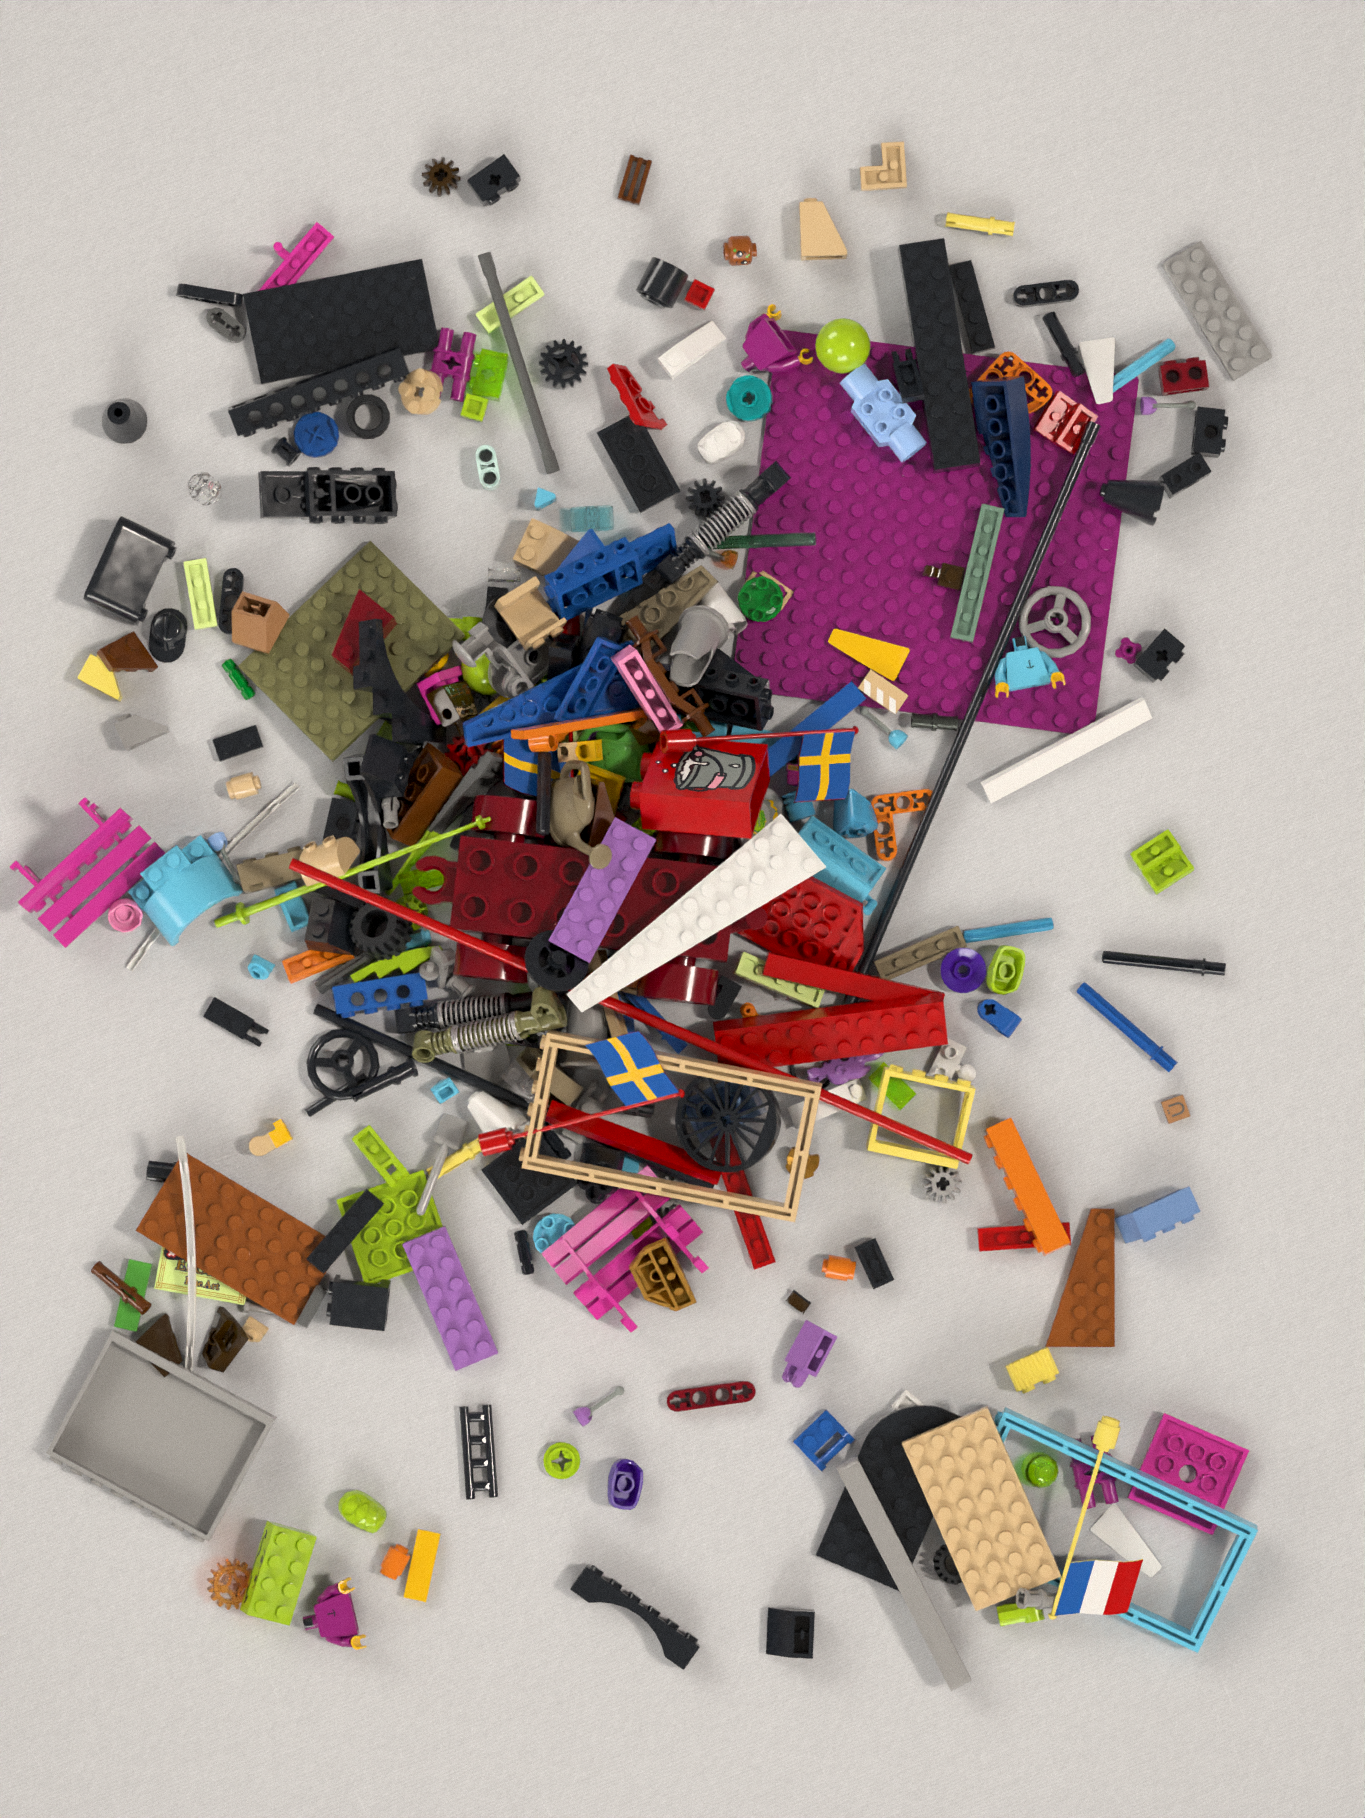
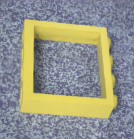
(912, 1152)

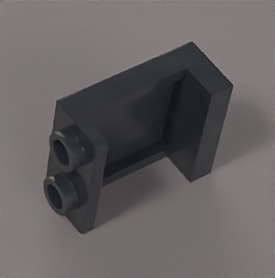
(358, 1304)

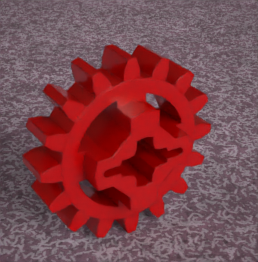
(460, 757)

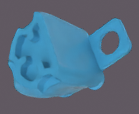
(854, 816)

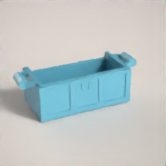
(846, 865)

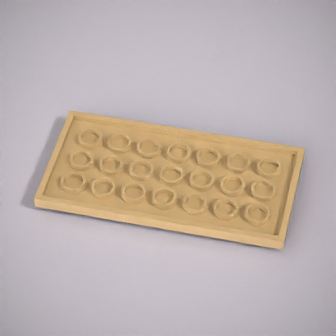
(981, 1508)

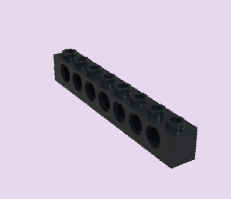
(240, 412)

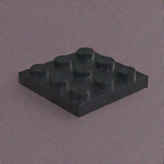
(524, 1189)

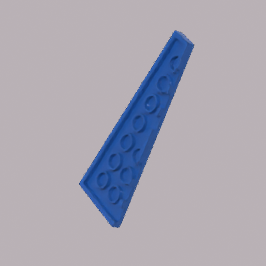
(540, 706)

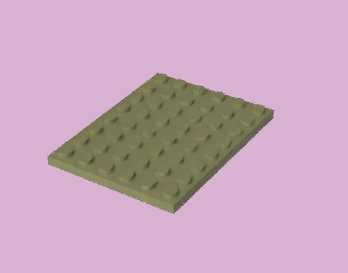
(307, 680)

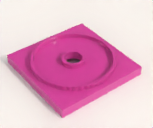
(1213, 1458)

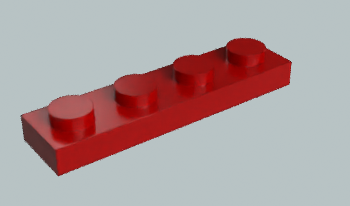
(1009, 1237)

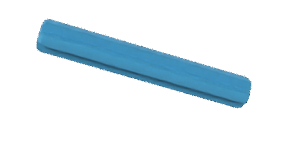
(1008, 930)

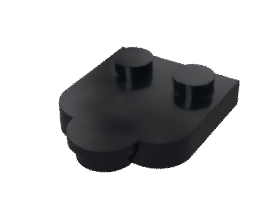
(603, 1157)

